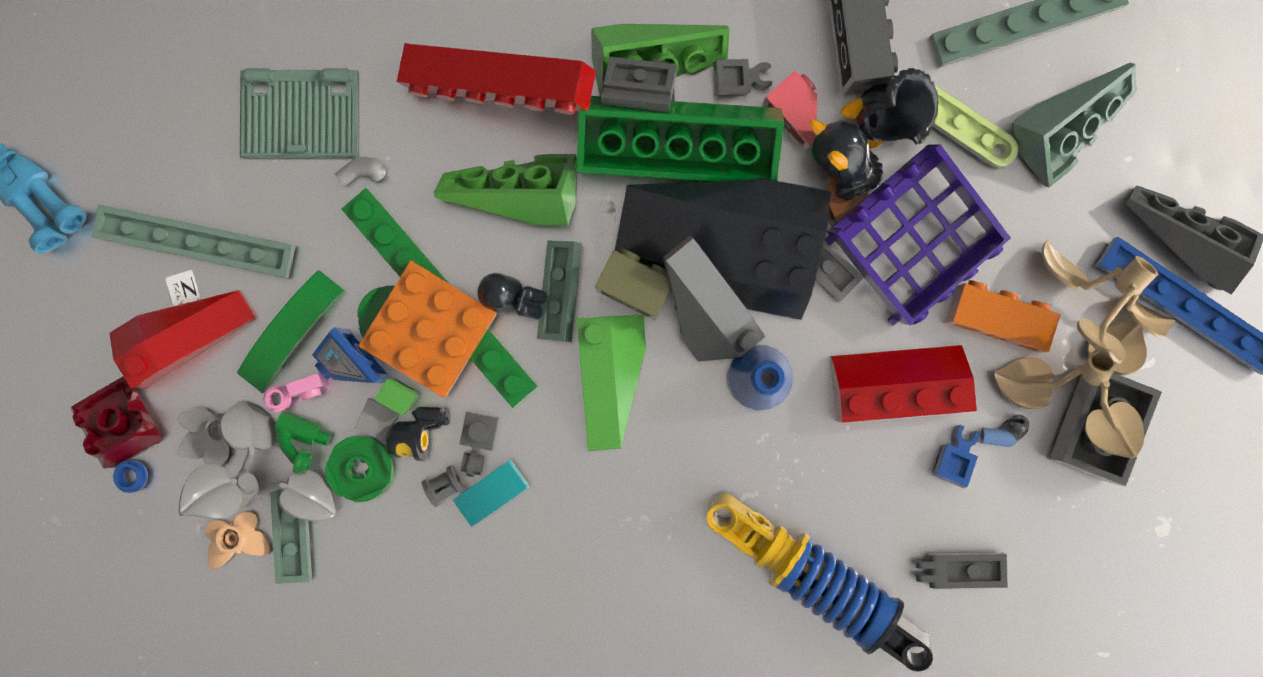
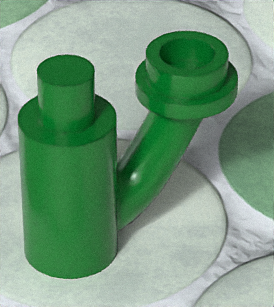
(302, 430)

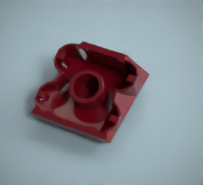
(115, 424)

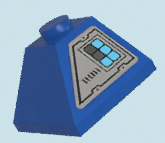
(345, 361)

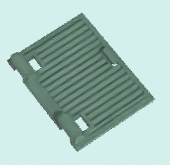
(298, 114)

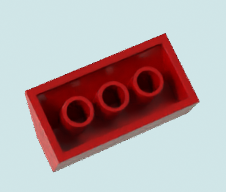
(902, 384)

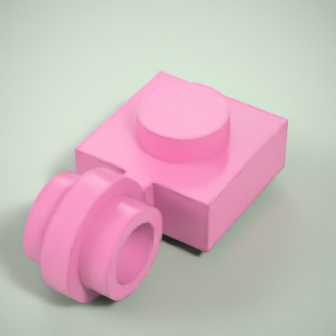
(306, 388)

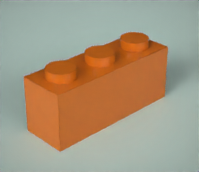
(1003, 316)

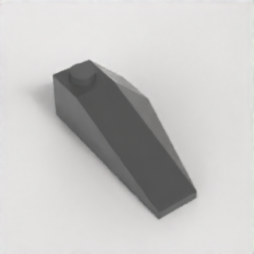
(1213, 248)
(709, 312)

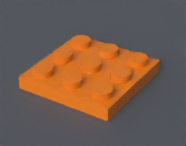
(427, 329)

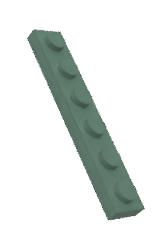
(1014, 26)
(193, 241)

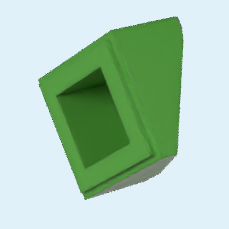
(397, 396)

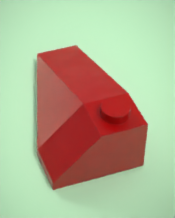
(170, 337)

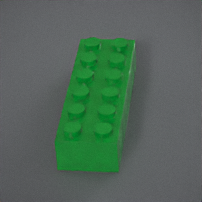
(684, 144)

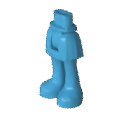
(22, 180)

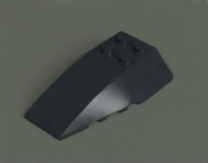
(755, 233)

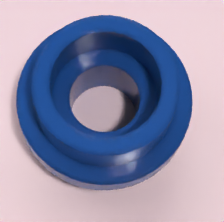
(121, 479)

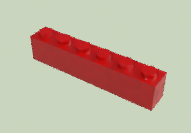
(497, 77)

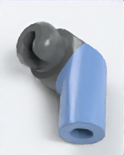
(1008, 434)

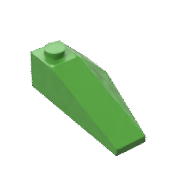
(685, 45)
(528, 192)
(610, 368)

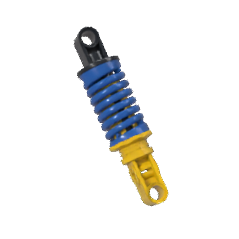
(823, 584)

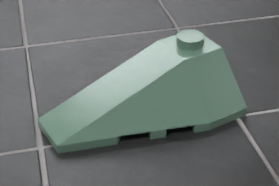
(1062, 125)

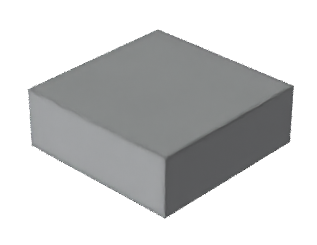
(376, 419)

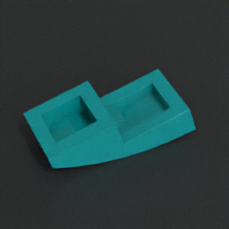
(491, 493)

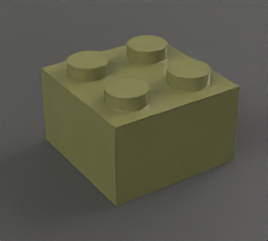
(634, 283)

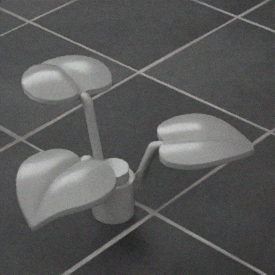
(216, 497)

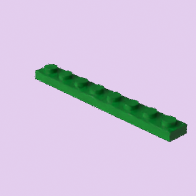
(398, 251)

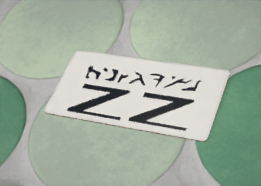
(182, 288)

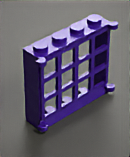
(883, 197)

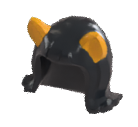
(896, 109)
(846, 154)

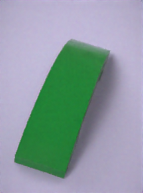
(288, 330)

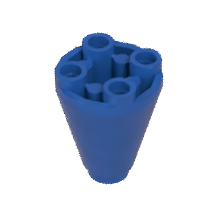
(746, 382)

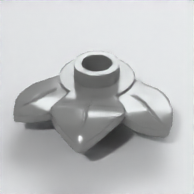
(202, 437)

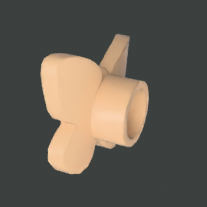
(235, 538)

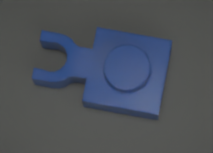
(955, 461)

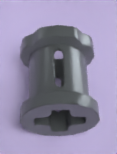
(436, 495)

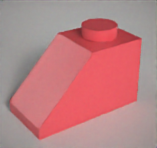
(798, 106)

